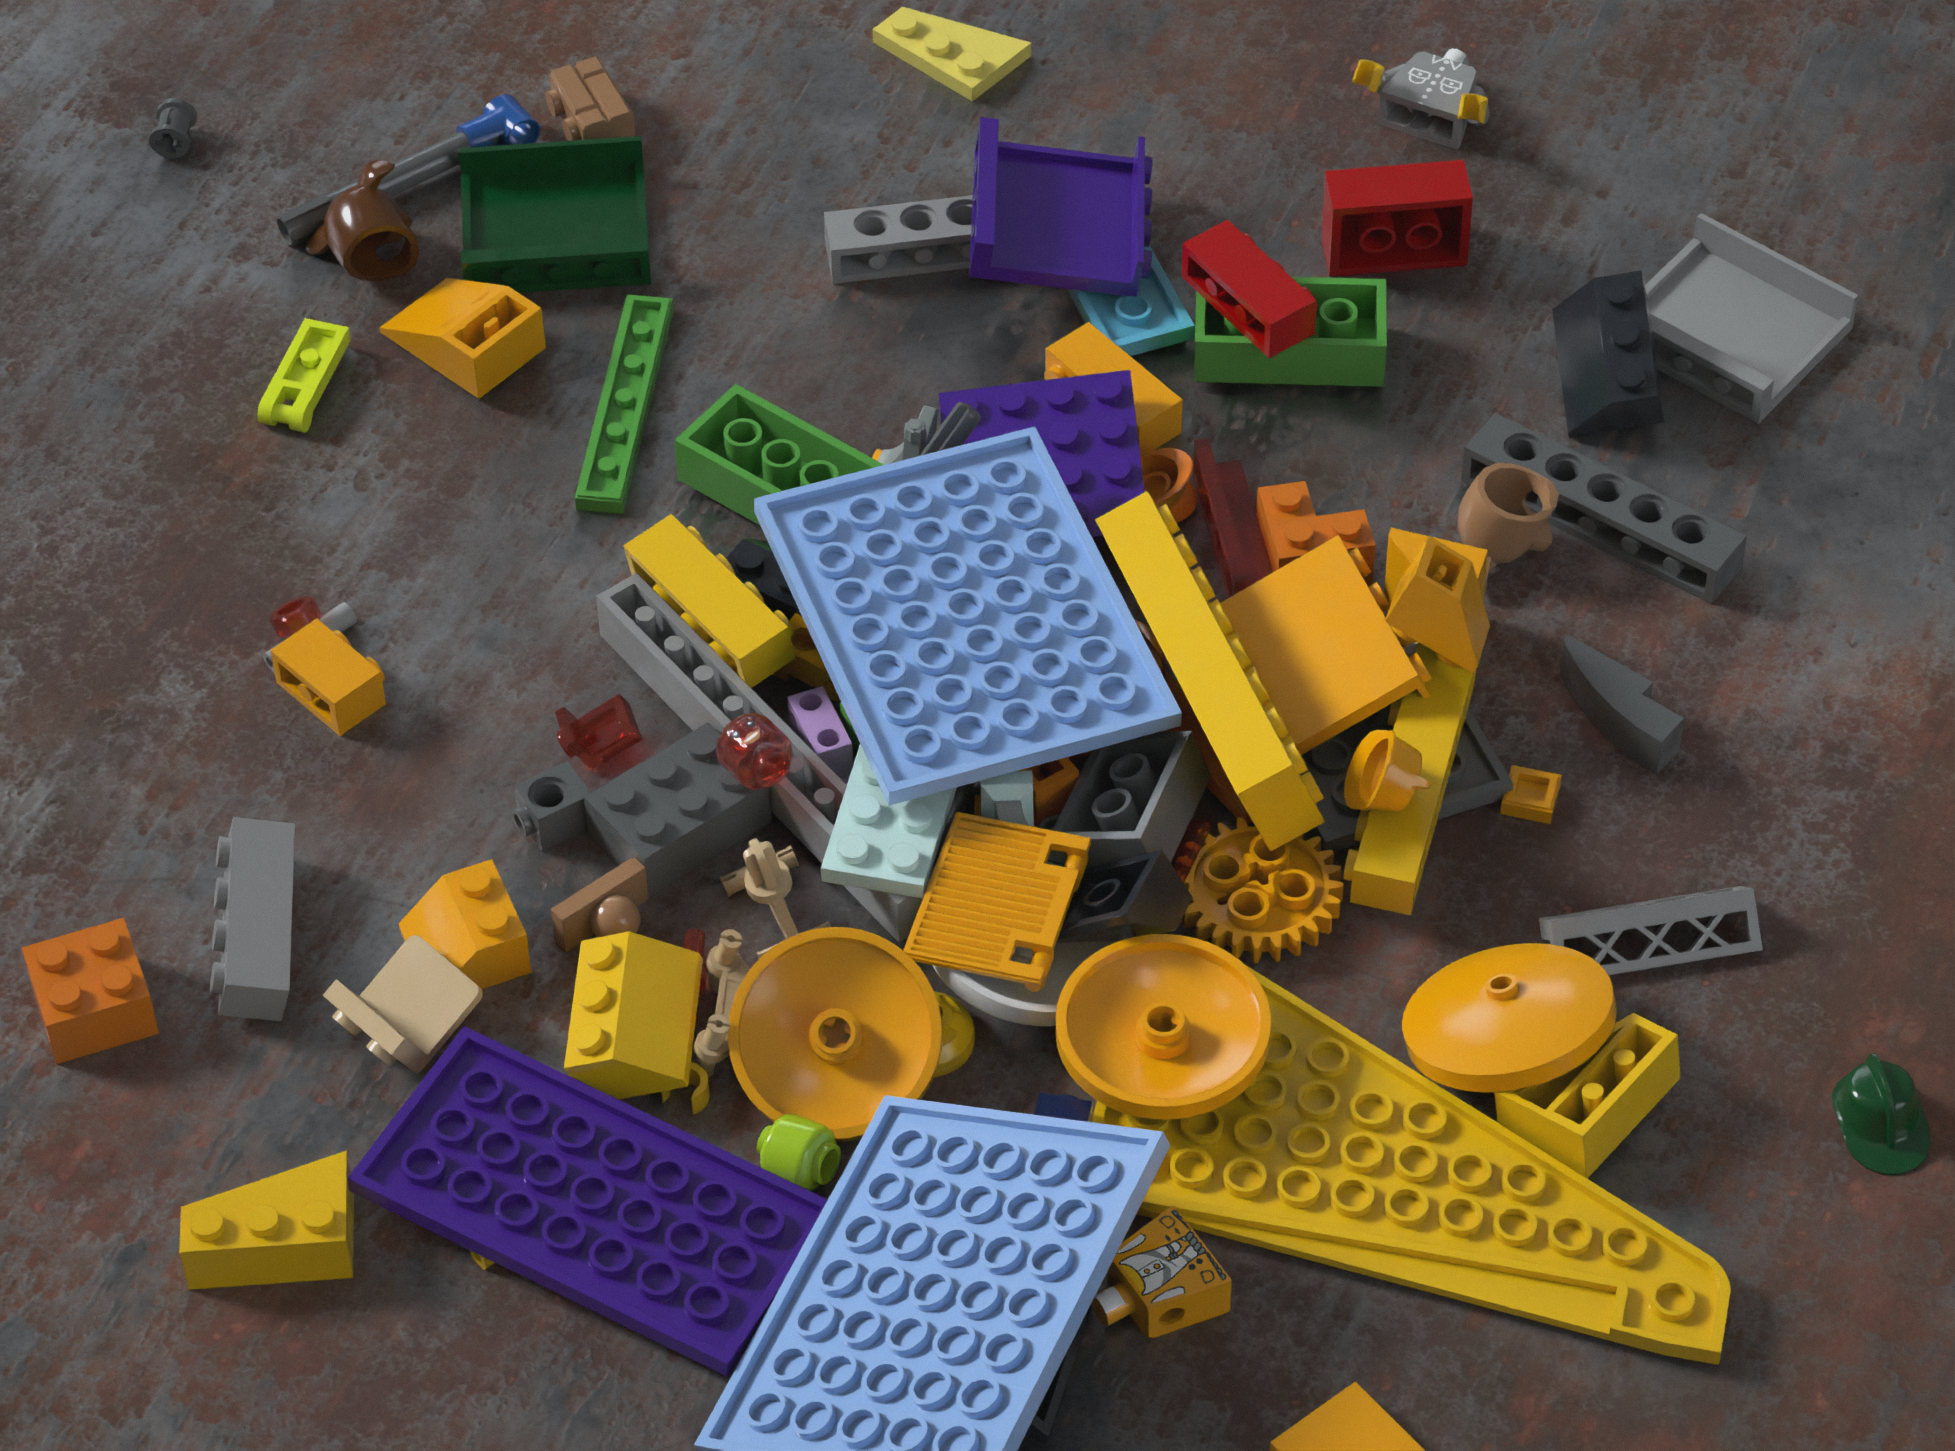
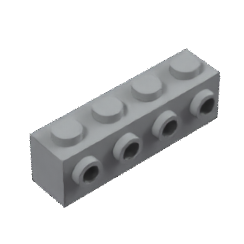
(255, 919)

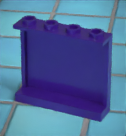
(1059, 215)

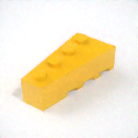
(712, 599)

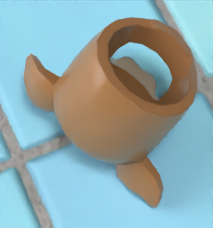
(1499, 520)

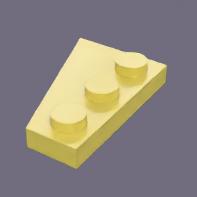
(950, 51)

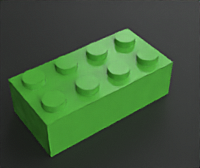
(1343, 351)
(757, 449)

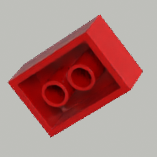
(1396, 218)

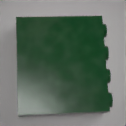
(555, 215)

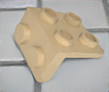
(408, 1005)

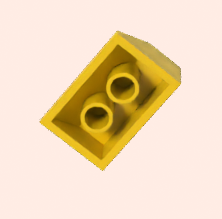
(633, 1015)

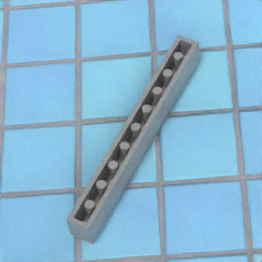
(705, 690)

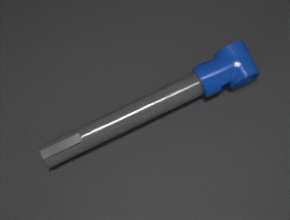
(501, 123)

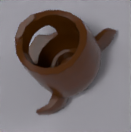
(362, 223)

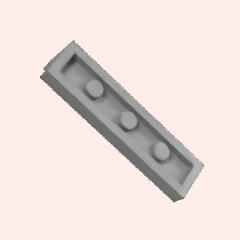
(1663, 912)

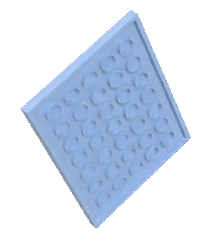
(965, 615)
(938, 1283)

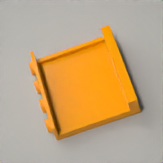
(1324, 643)

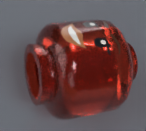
(754, 751)

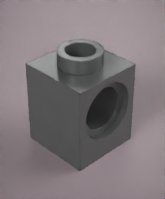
(551, 806)

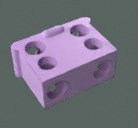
(821, 729)

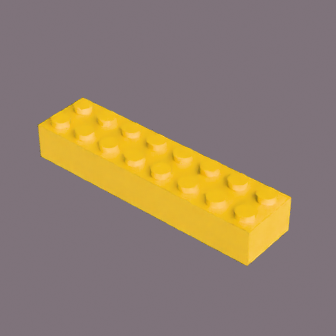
(1212, 670)

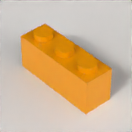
(1091, 352)

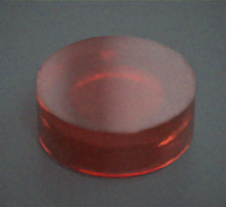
(294, 616)

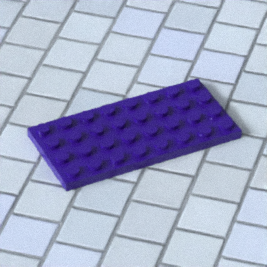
(590, 1198)

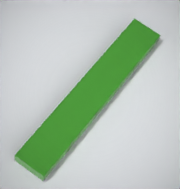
(624, 404)

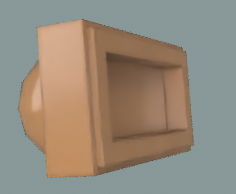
(602, 907)

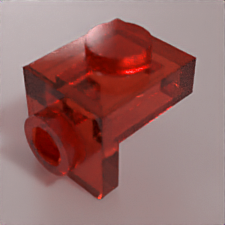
(598, 733)

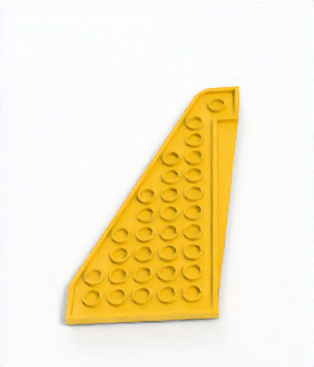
(1407, 1184)

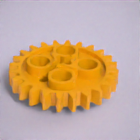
(1261, 896)

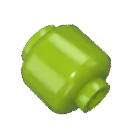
(799, 1151)

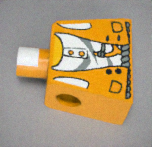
(1164, 1279)

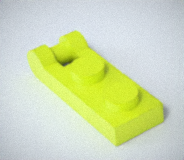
(303, 374)

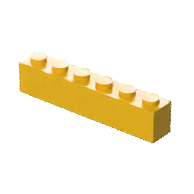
(1397, 844)

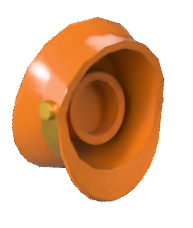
(1167, 480)

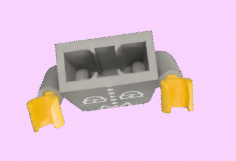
(1427, 96)

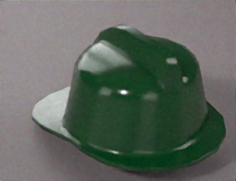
(1882, 1117)

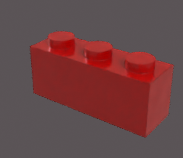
(1249, 288)

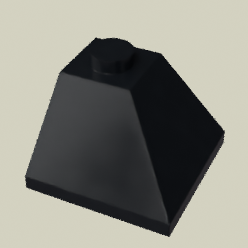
(1126, 900)

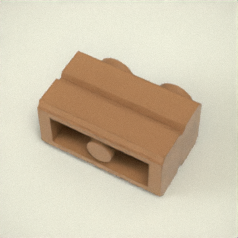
(588, 102)

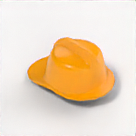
(1383, 773)

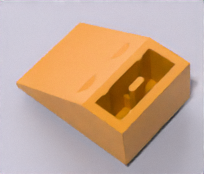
(470, 332)

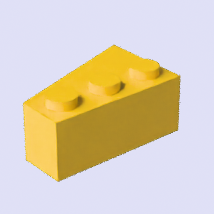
(1599, 1102)
(272, 1229)

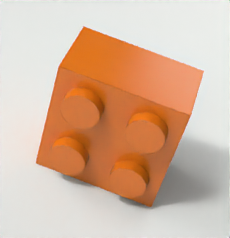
(90, 990)

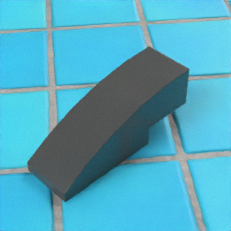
(1621, 705)

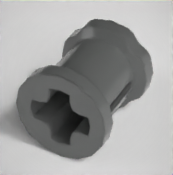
(173, 128)

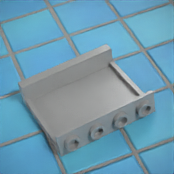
(1743, 319)

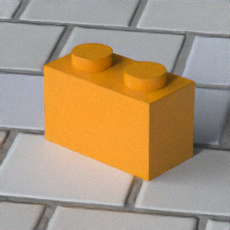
(329, 676)

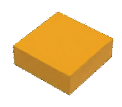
(1532, 794)

